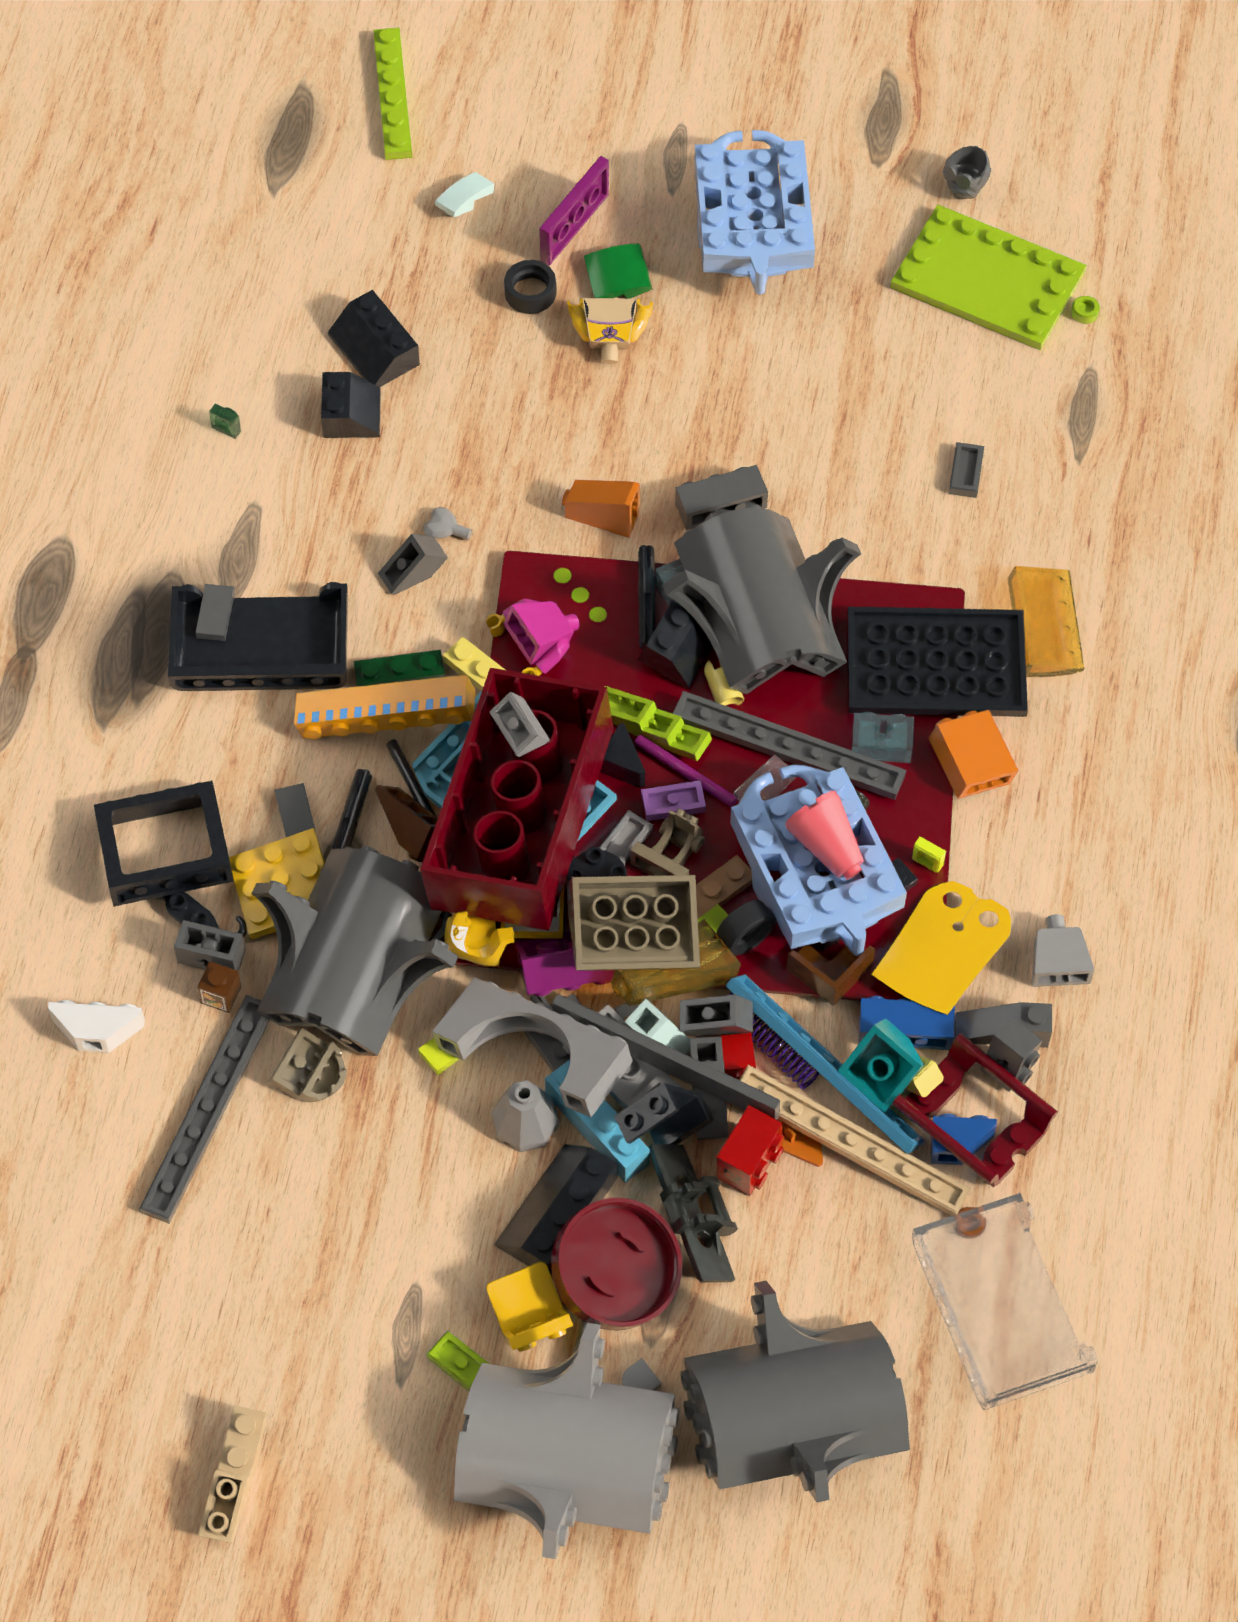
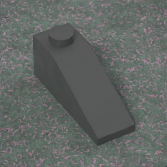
(983, 1023)

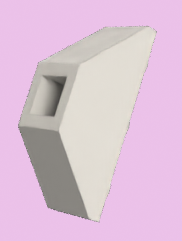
(96, 1025)

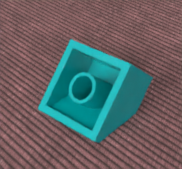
(882, 1064)

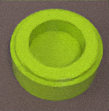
(1085, 309)

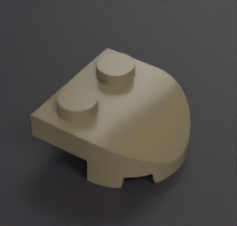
(310, 1068)

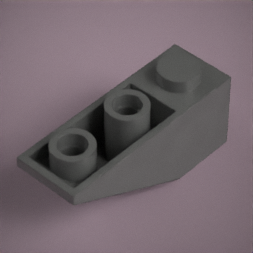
(710, 1052)

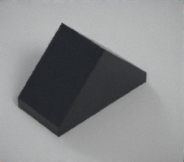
(623, 760)

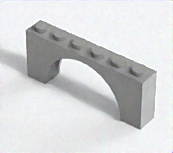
(489, 1011)

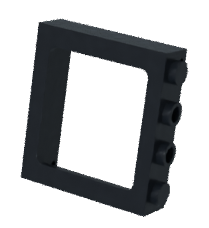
(168, 879)

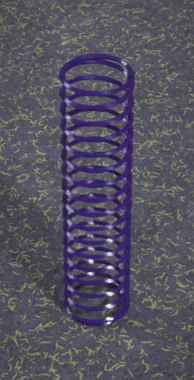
(810, 1081)

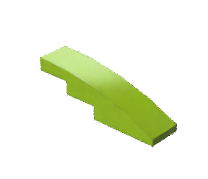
(658, 726)

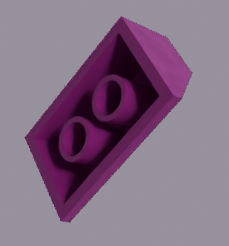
(550, 966)

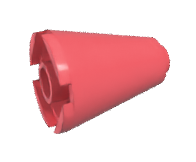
(828, 835)

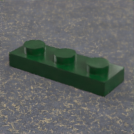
(399, 668)

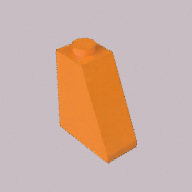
(604, 504)

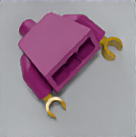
(538, 631)

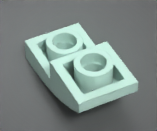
(461, 195)

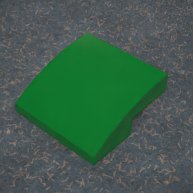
(618, 271)

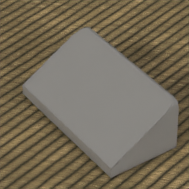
(518, 724)

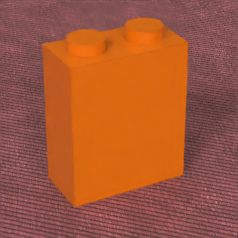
(973, 753)

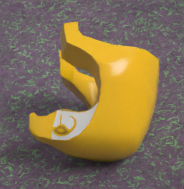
(476, 939)

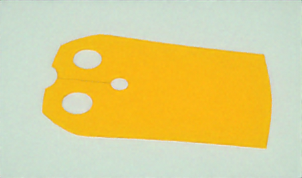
(932, 959)

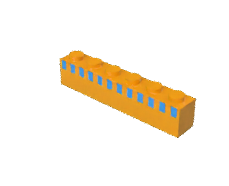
(384, 707)

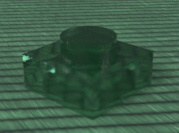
(225, 420)

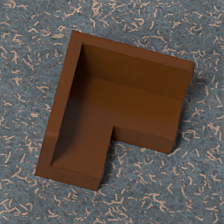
(827, 977)

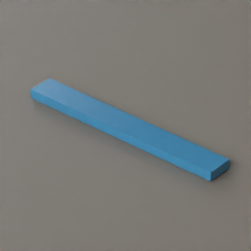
(823, 1062)

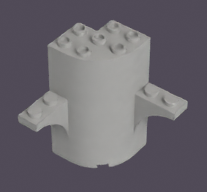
(566, 1446)

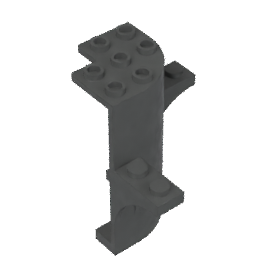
(760, 594)
(352, 947)
(794, 1401)

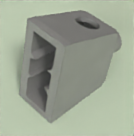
(1060, 955)

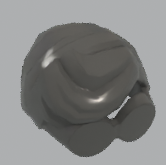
(967, 171)

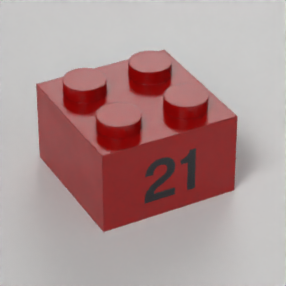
(750, 1151)

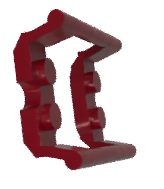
(1015, 1139)

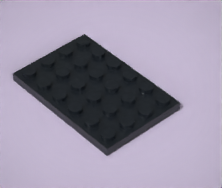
(936, 661)

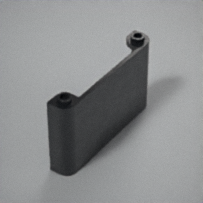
(267, 643)

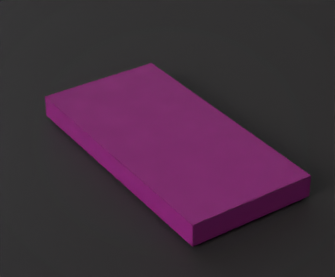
(574, 211)

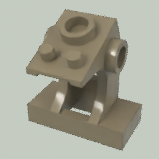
(677, 829)

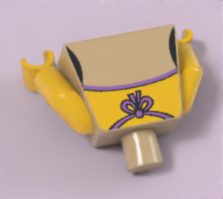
(609, 323)

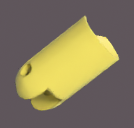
(719, 686)

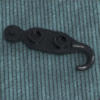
(184, 907)

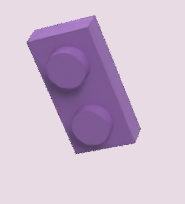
(660, 800)

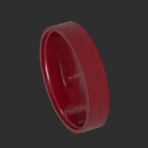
(616, 1264)

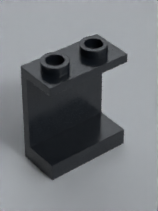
(665, 1112)

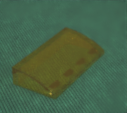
(1049, 620)

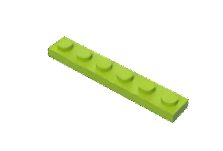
(392, 93)

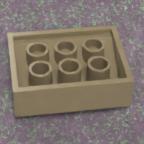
(633, 922)

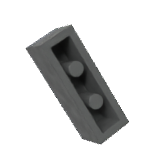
(720, 495)

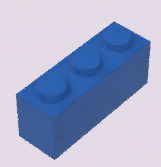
(919, 1023)

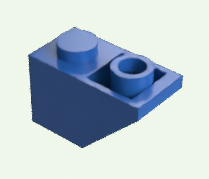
(969, 1132)

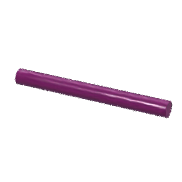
(685, 770)

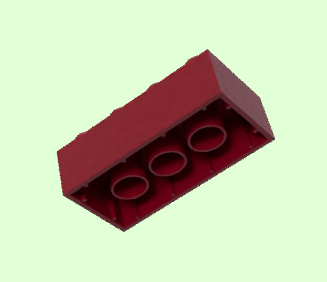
(513, 818)

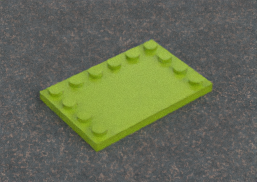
(988, 276)

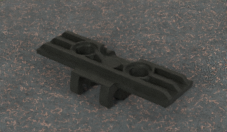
(684, 1214)

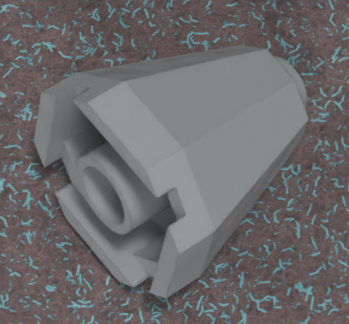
(525, 1117)

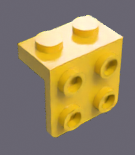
(528, 1307)

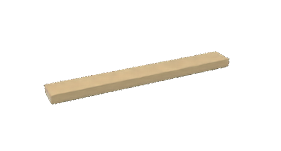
(861, 1145)

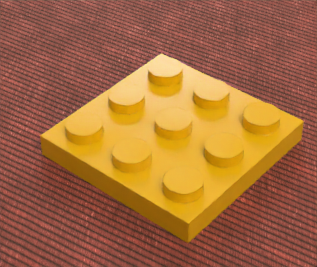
(291, 861)

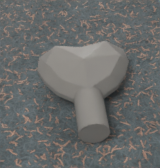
(444, 524)

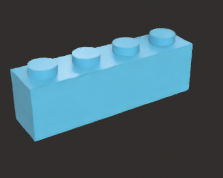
(601, 1130)

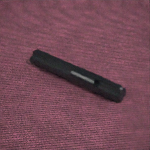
(646, 593)
(352, 809)

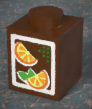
(219, 987)

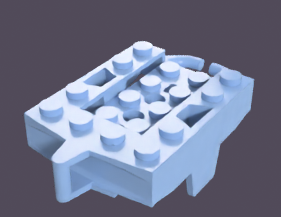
(748, 211)
(802, 899)

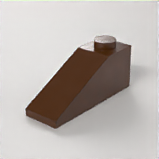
(408, 819)

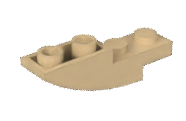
(234, 1474)

